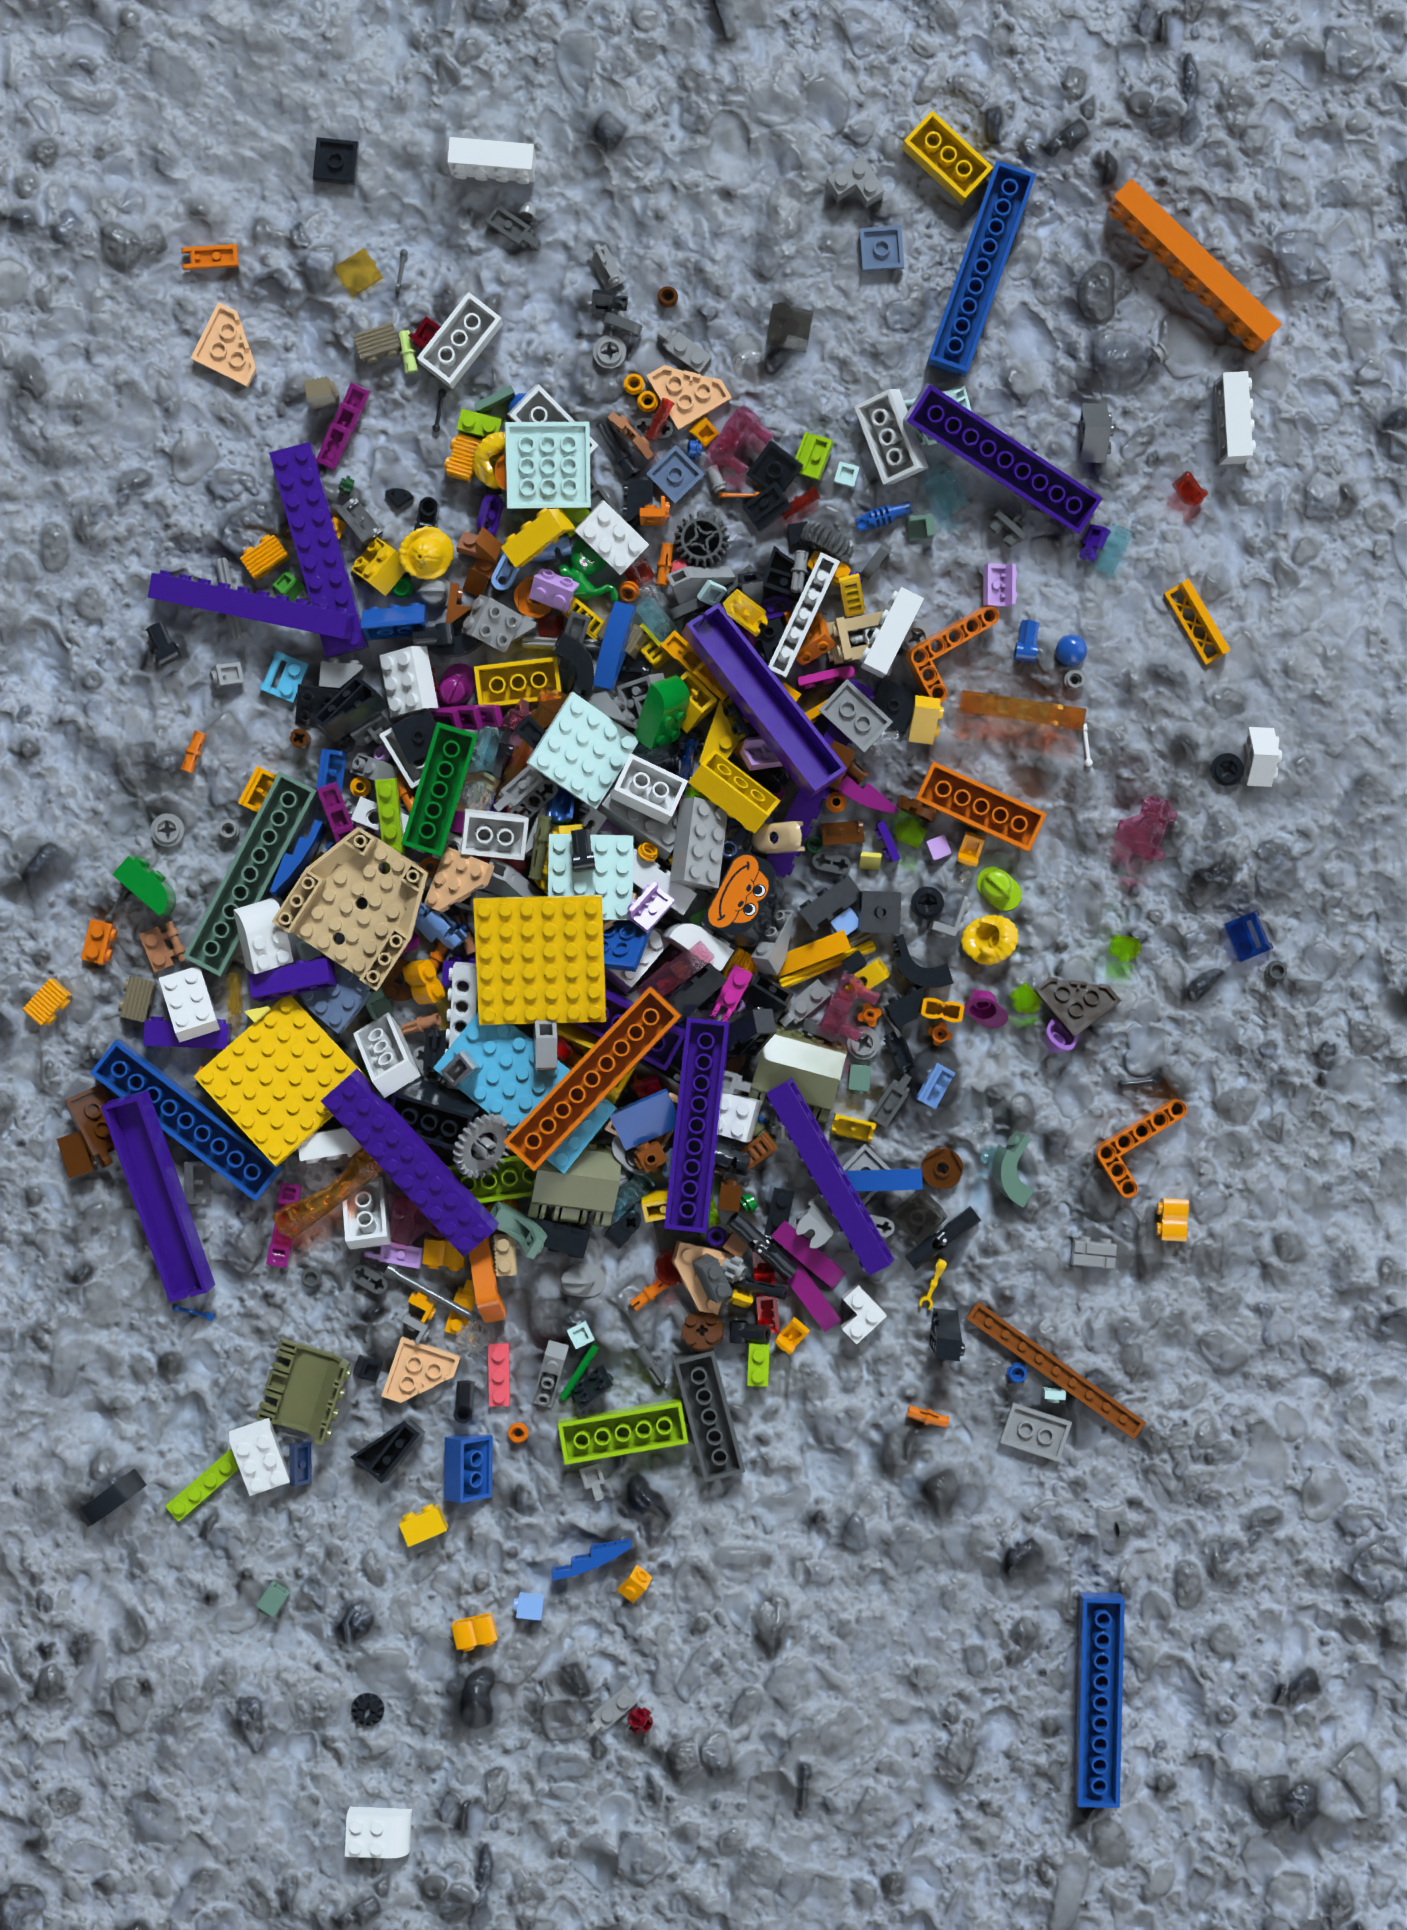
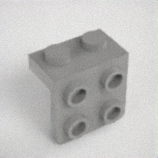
(492, 623)
(942, 930)

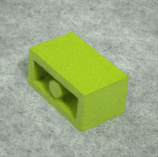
(478, 424)
(758, 1364)

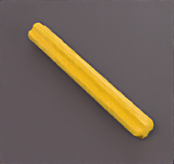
(824, 965)

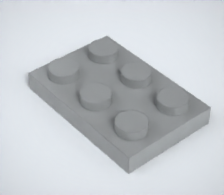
(855, 715)
(1035, 1432)

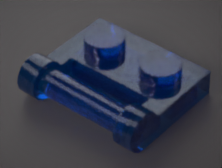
(687, 765)
(1241, 937)

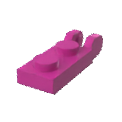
(826, 677)
(731, 992)

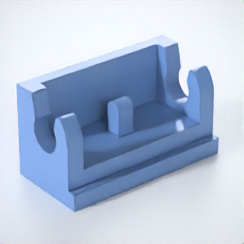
(935, 1085)

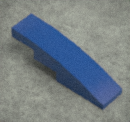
(613, 646)
(293, 865)
(886, 1179)
(599, 1555)

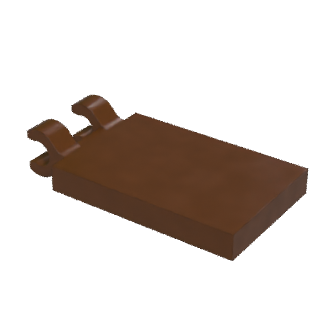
(91, 1123)

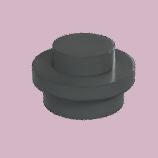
(1276, 970)
(311, 1277)

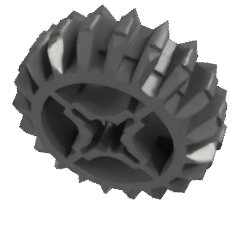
(827, 540)
(692, 544)

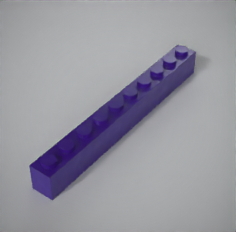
(250, 605)
(806, 809)
(829, 1176)

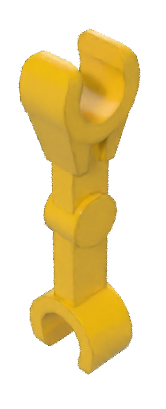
(939, 1269)

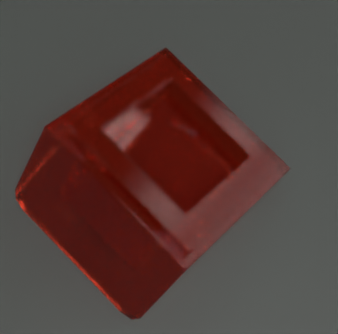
(639, 572)
(550, 626)

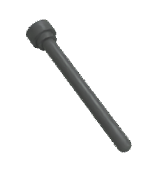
(393, 1272)

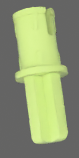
(407, 352)

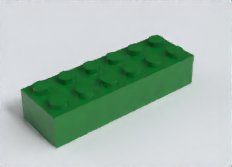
(439, 789)

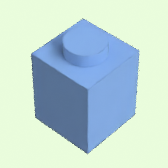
(845, 921)
(529, 1606)

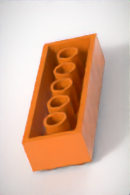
(980, 807)

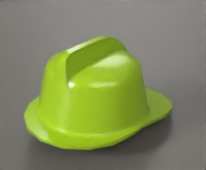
(999, 888)

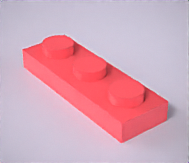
(499, 1374)

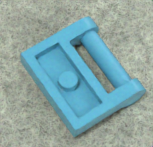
(293, 674)

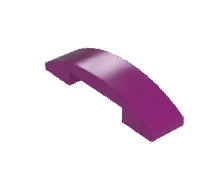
(281, 1245)
(812, 1297)

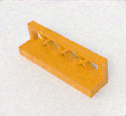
(1203, 617)

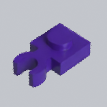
(1094, 539)

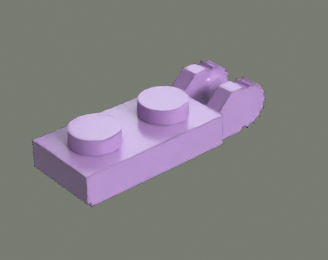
(398, 1254)

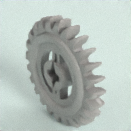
(475, 1166)

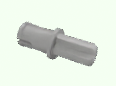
(799, 571)

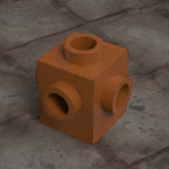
(657, 1156)

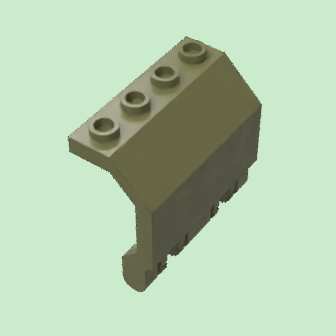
(809, 1060)
(586, 1186)
(305, 1389)

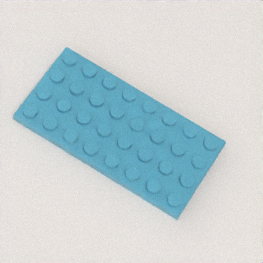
(512, 1087)

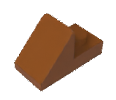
(480, 546)
(479, 577)
(455, 611)

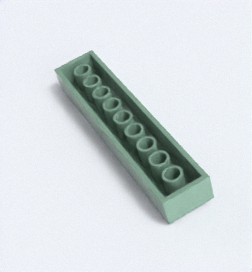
(251, 871)

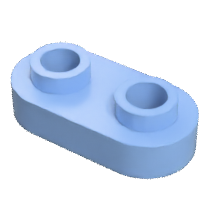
(504, 570)

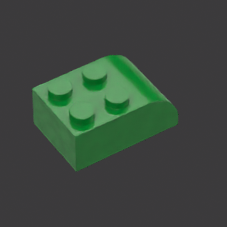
(663, 712)
(147, 884)

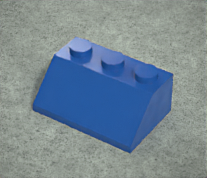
(393, 621)
(468, 1467)

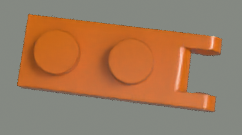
(211, 257)

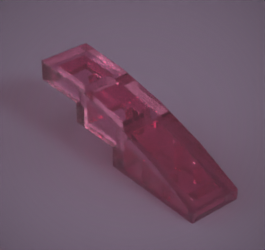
(678, 970)

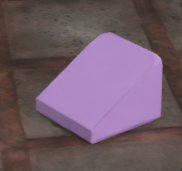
(938, 847)

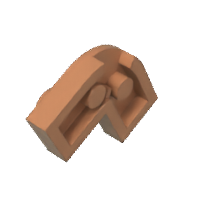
(623, 426)

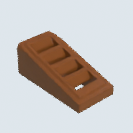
(768, 1142)

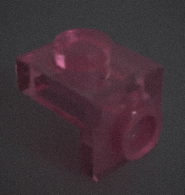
(516, 714)

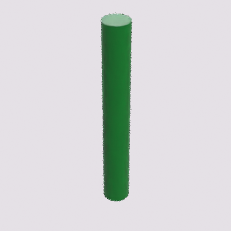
(579, 1372)

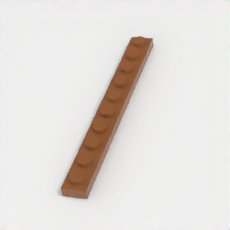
(1055, 1370)

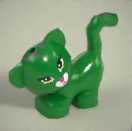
(586, 563)

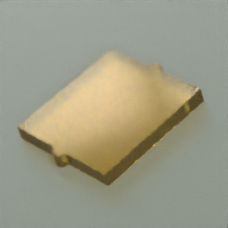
(358, 272)

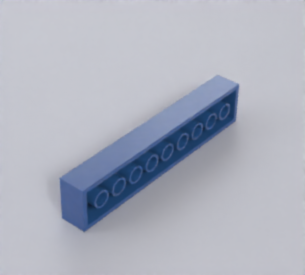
(981, 268)
(189, 1120)
(1099, 1699)

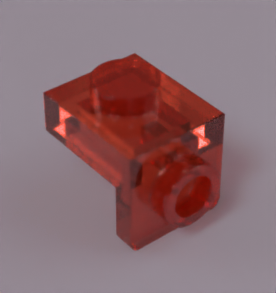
(1189, 489)

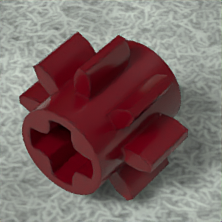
(640, 1720)

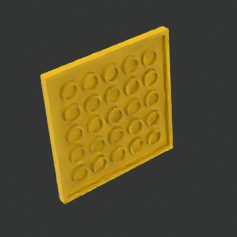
(540, 959)
(276, 1079)

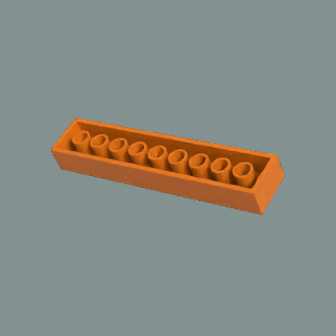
(1193, 265)
(592, 1078)

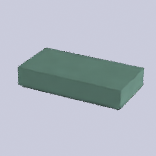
(494, 400)

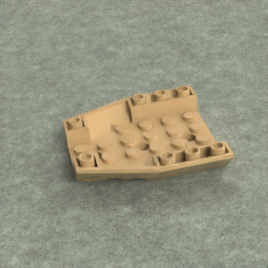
(327, 900)

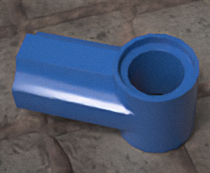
(1026, 647)

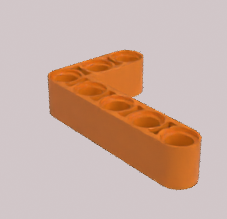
(944, 645)
(1134, 1140)
(484, 1281)

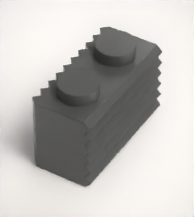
(712, 1278)

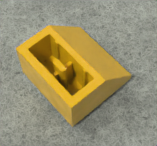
(379, 566)
(700, 703)

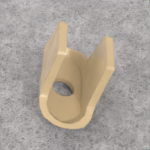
(788, 841)

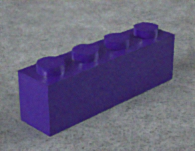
(293, 979)
(162, 1033)

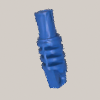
(882, 516)

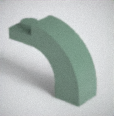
(1005, 1169)
(520, 1227)

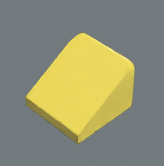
(869, 860)
(258, 1013)

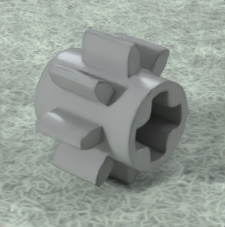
(778, 1129)
(734, 1269)

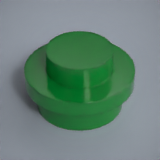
(403, 588)
(748, 1204)

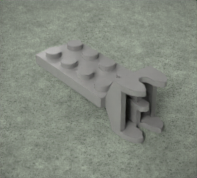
(816, 1221)

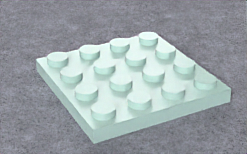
(547, 464)
(583, 750)
(610, 878)

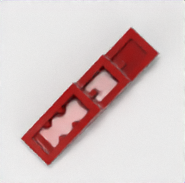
(766, 1306)

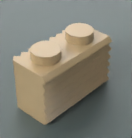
(505, 1254)

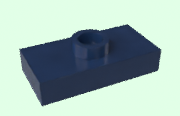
(300, 1463)

